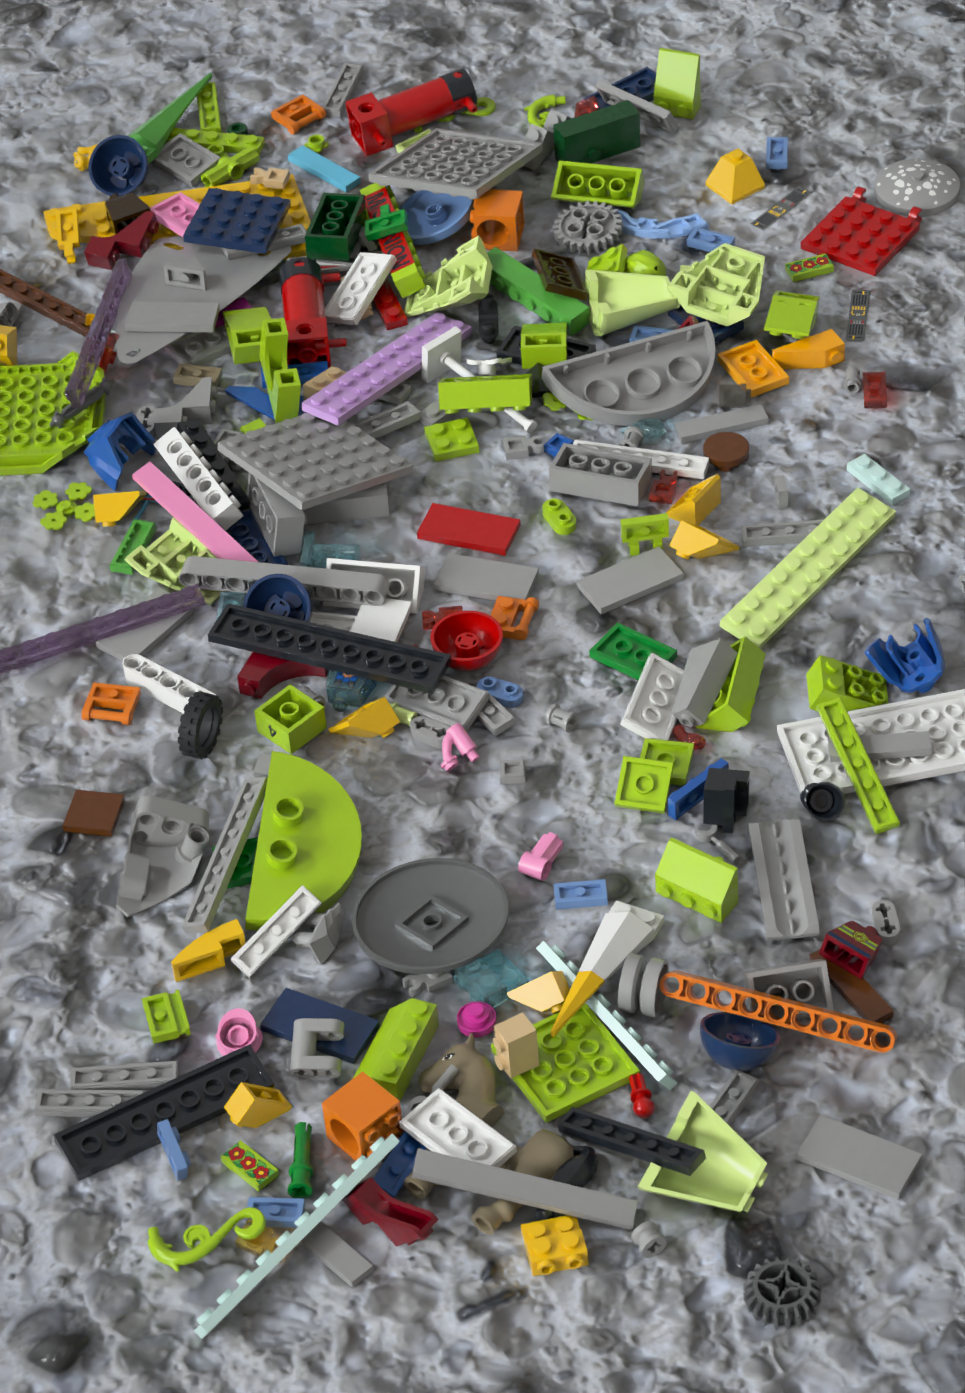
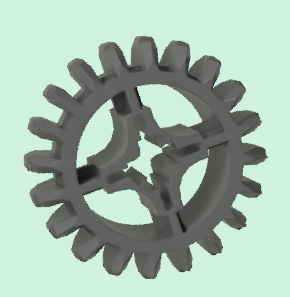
(796, 1302)

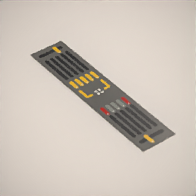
(780, 208)
(857, 315)

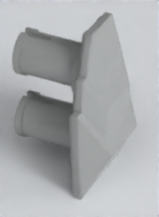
(325, 935)

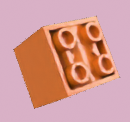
(499, 219)
(361, 1115)

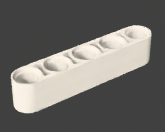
(159, 682)

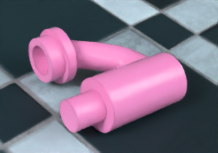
(459, 737)

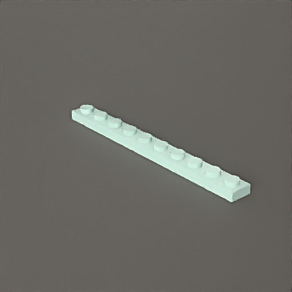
(288, 1241)

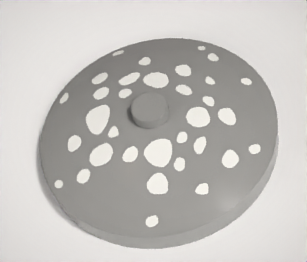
(917, 184)

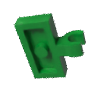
(386, 224)

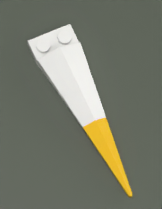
(621, 932)

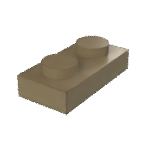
(192, 374)

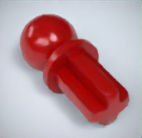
(641, 1097)

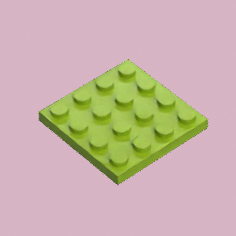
(573, 1065)

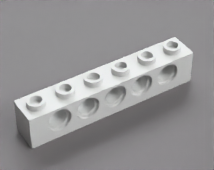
(198, 479)

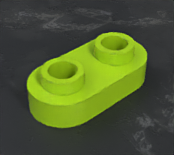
(559, 516)

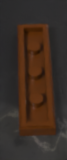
(857, 992)

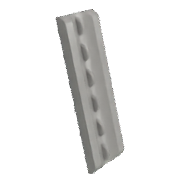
(783, 880)

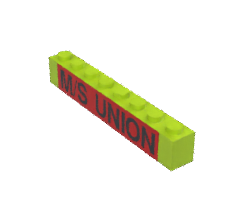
(407, 270)

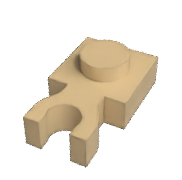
(272, 178)

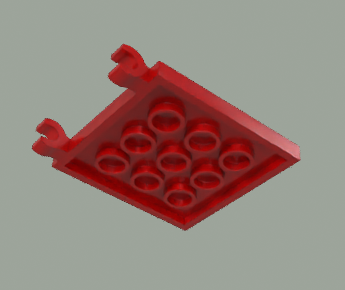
(862, 234)

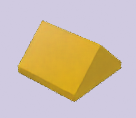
(697, 501)

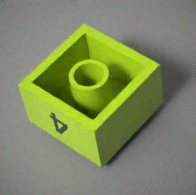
(290, 719)

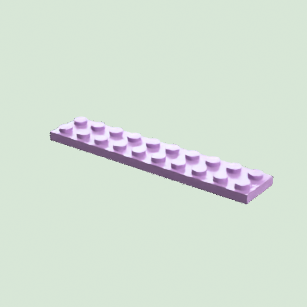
(379, 372)

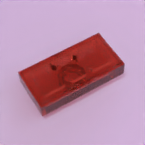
(109, 355)

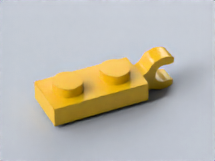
(68, 232)

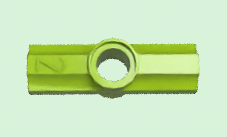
(230, 167)

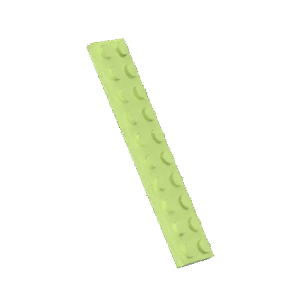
(808, 568)

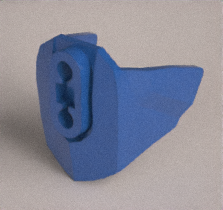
(104, 448)
(908, 664)

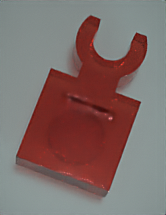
(664, 489)
(431, 618)

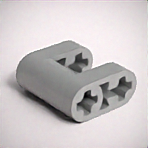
(305, 1035)

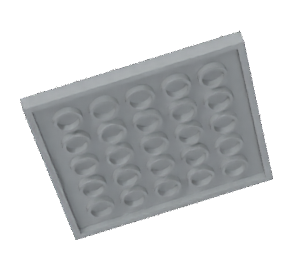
(456, 163)
(314, 459)

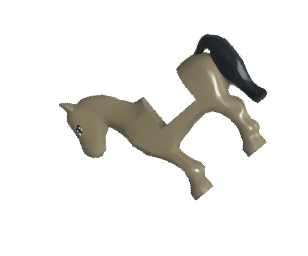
(543, 1156)

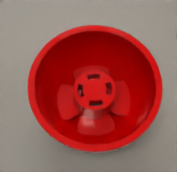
(469, 638)

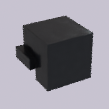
(725, 797)

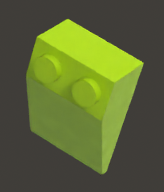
(678, 83)

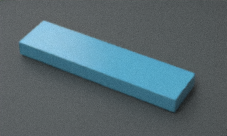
(324, 168)

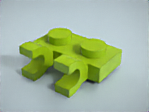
(644, 528)

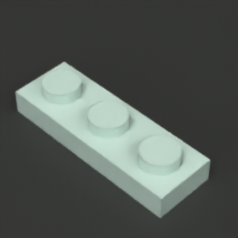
(878, 479)

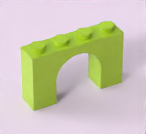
(281, 382)

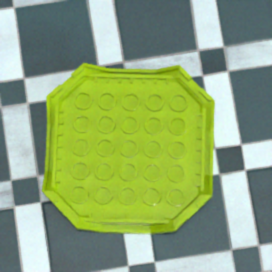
(26, 408)

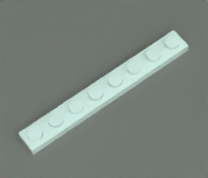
(613, 1020)

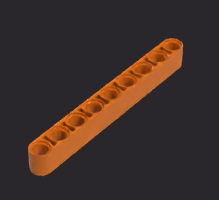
(791, 1009)

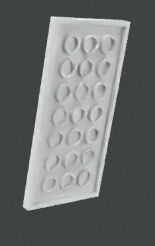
(940, 714)

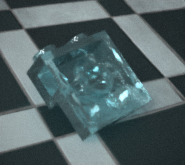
(489, 978)

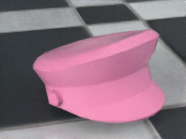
(237, 1030)

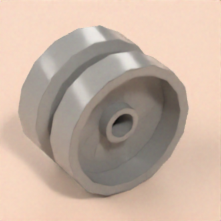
(640, 985)

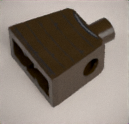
(124, 210)

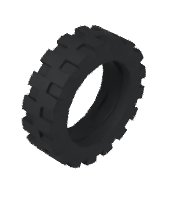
(200, 725)

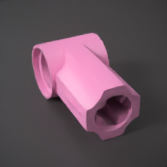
(540, 859)

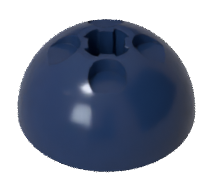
(110, 162)
(277, 590)
(738, 1040)

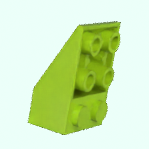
(792, 314)
(244, 333)
(543, 344)
(855, 686)

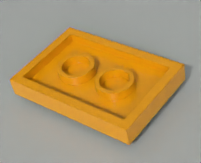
(753, 366)

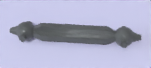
(92, 396)

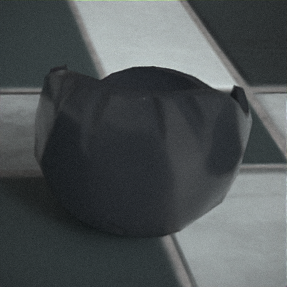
(823, 800)

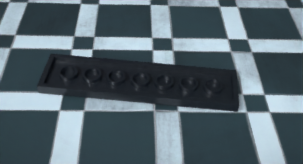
(183, 1101)

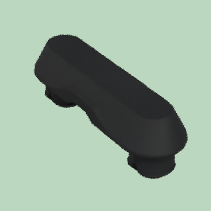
(488, 319)

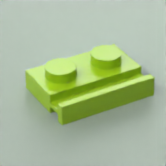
(165, 1016)

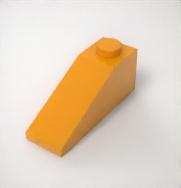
(811, 352)

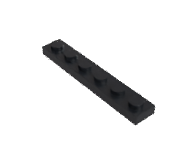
(209, 451)
(631, 1141)

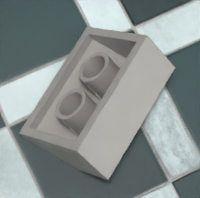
(797, 981)

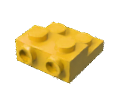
(554, 1245)

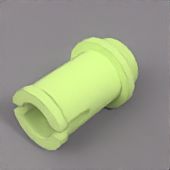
(404, 715)

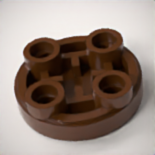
(726, 450)

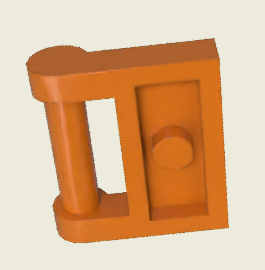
(295, 109)
(506, 612)
(111, 697)

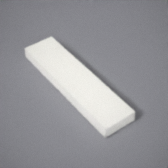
(276, 931)

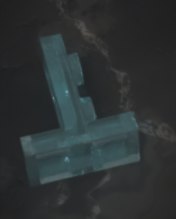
(316, 555)

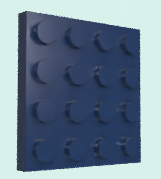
(237, 220)

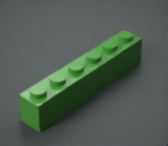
(527, 289)

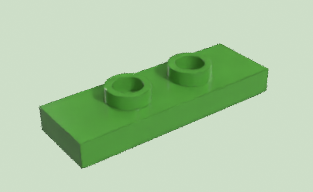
(138, 534)

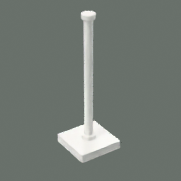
(445, 354)

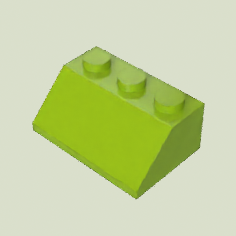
(697, 880)

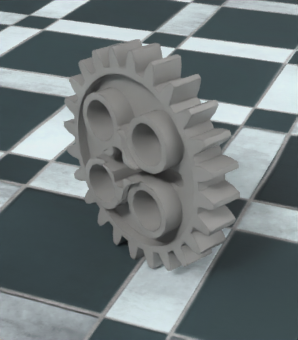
(574, 224)

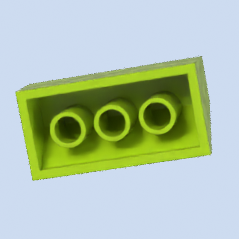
(598, 183)
(485, 392)
(738, 692)
(400, 1045)

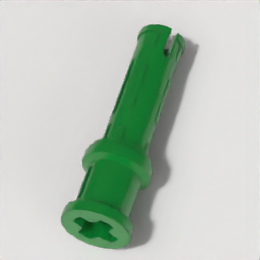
(301, 1169)

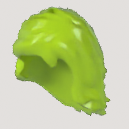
(645, 263)

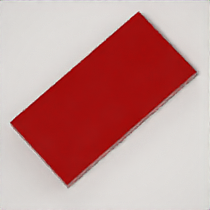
(468, 529)

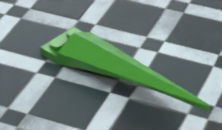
(157, 129)

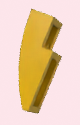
(208, 951)

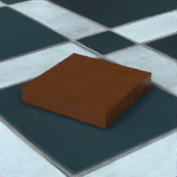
(94, 813)

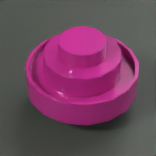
(476, 1019)

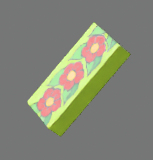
(809, 267)
(249, 1165)

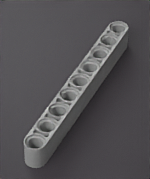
(319, 582)

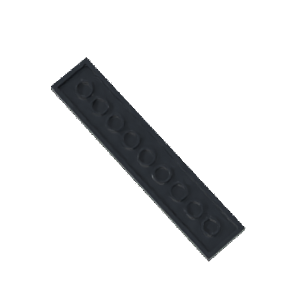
(330, 648)

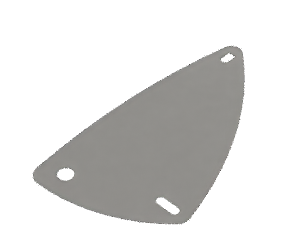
(224, 280)

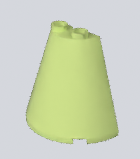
(625, 299)
(729, 1167)

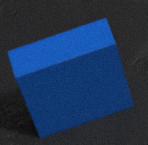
(555, 443)

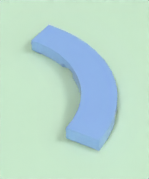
(653, 229)

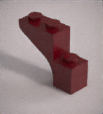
(131, 241)
(397, 1219)

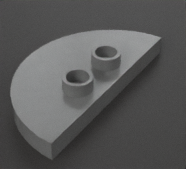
(637, 379)

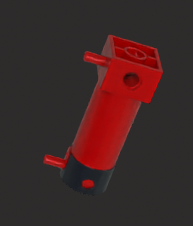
(377, 121)
(305, 311)

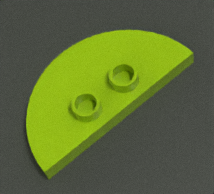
(304, 838)

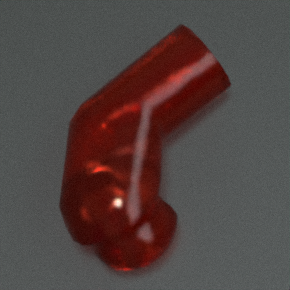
(682, 736)

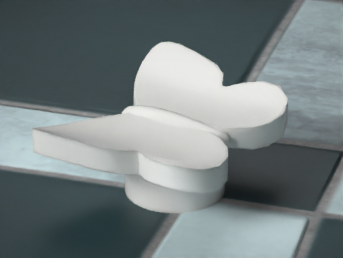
(488, 367)

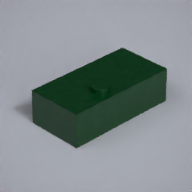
(598, 134)
(335, 226)

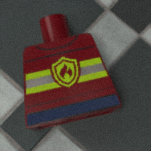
(852, 947)

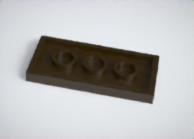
(559, 274)

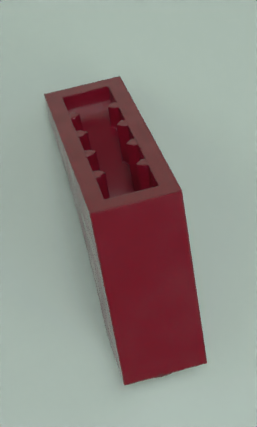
(265, 672)

